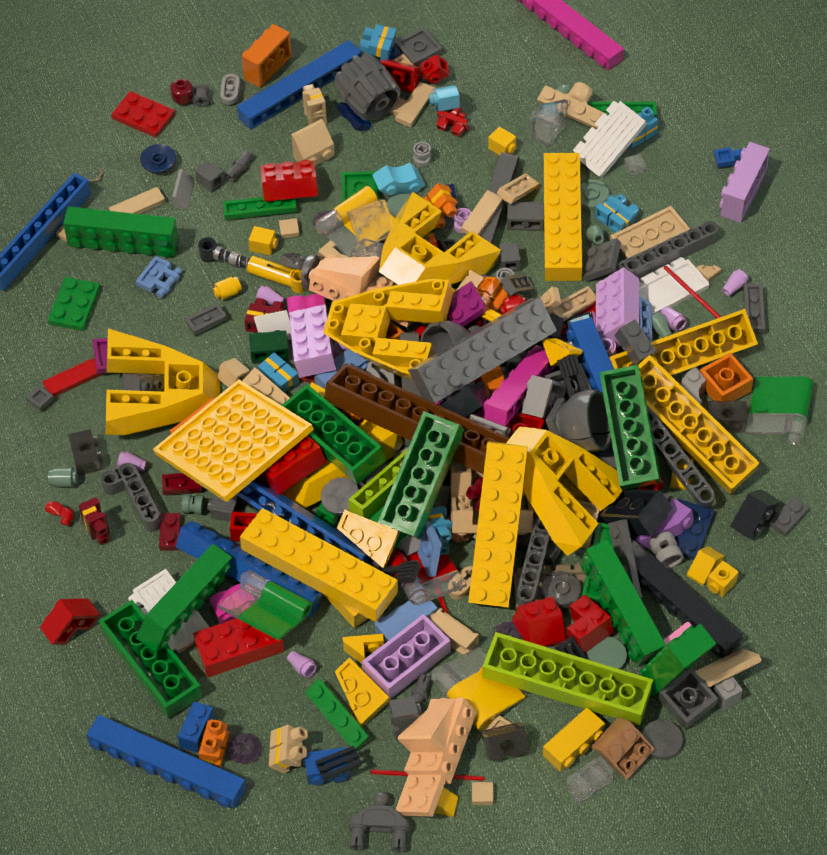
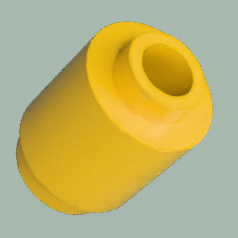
(227, 288)

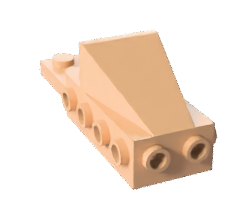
(346, 277)
(435, 750)

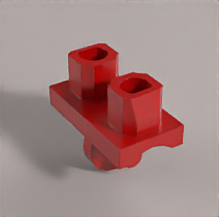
(453, 118)

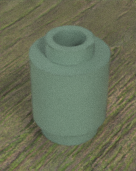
(62, 477)

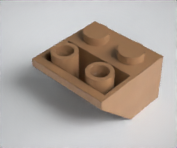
(623, 747)

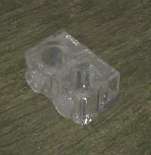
(589, 779)

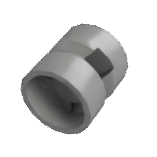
(666, 549)

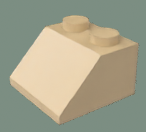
(313, 143)

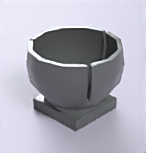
(444, 334)
(580, 418)

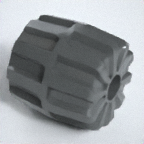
(367, 87)

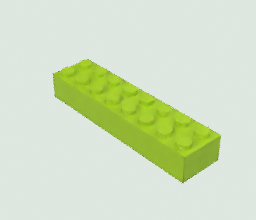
(567, 678)

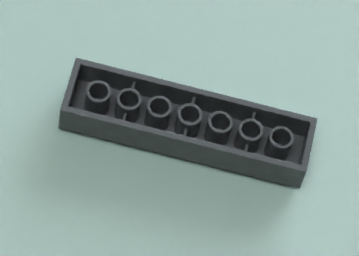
(482, 350)

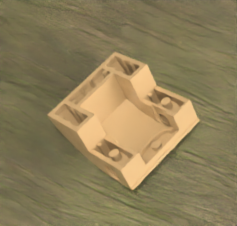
(464, 512)

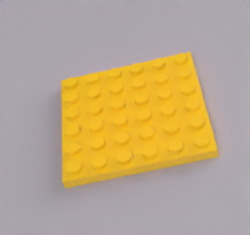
(233, 440)

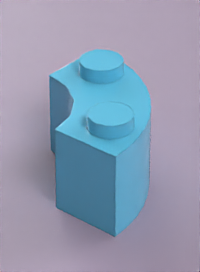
(445, 98)
(399, 179)

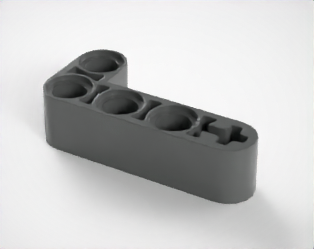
(129, 484)

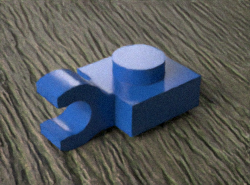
(726, 157)

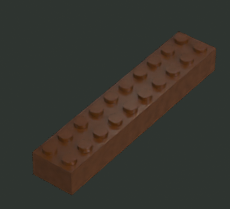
(402, 410)

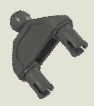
(379, 819)

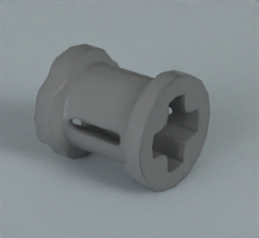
(201, 98)

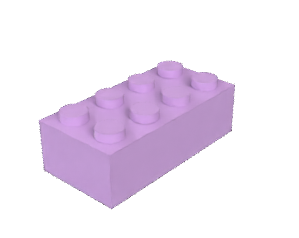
(744, 181)
(616, 303)
(311, 347)
(407, 656)

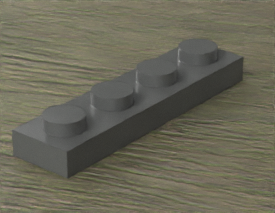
(623, 548)

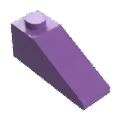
(677, 521)

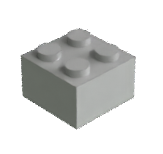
(541, 396)

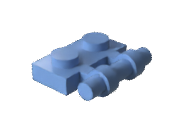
(154, 273)

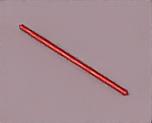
(687, 288)
(403, 773)

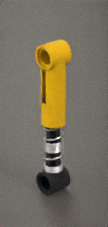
(210, 251)

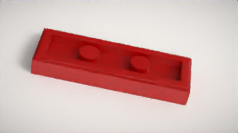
(71, 378)

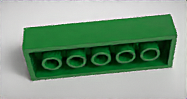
(121, 231)
(630, 427)
(337, 435)
(421, 475)
(184, 598)
(622, 602)
(677, 657)
(159, 671)

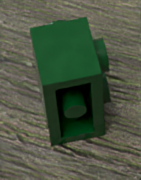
(267, 343)

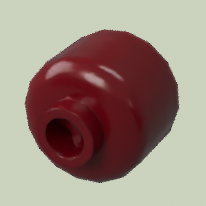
(181, 91)

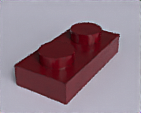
(178, 484)
(169, 531)

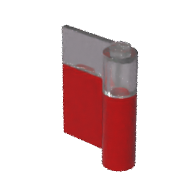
(426, 587)

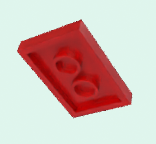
(143, 114)

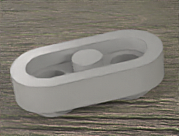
(230, 89)

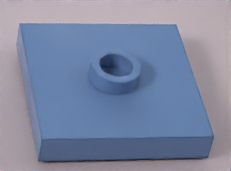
(429, 549)

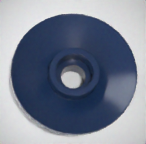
(157, 158)

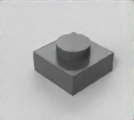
(40, 398)

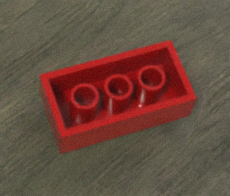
(233, 646)

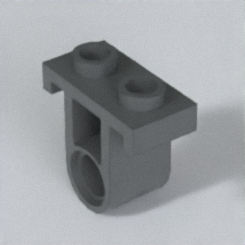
(142, 382)

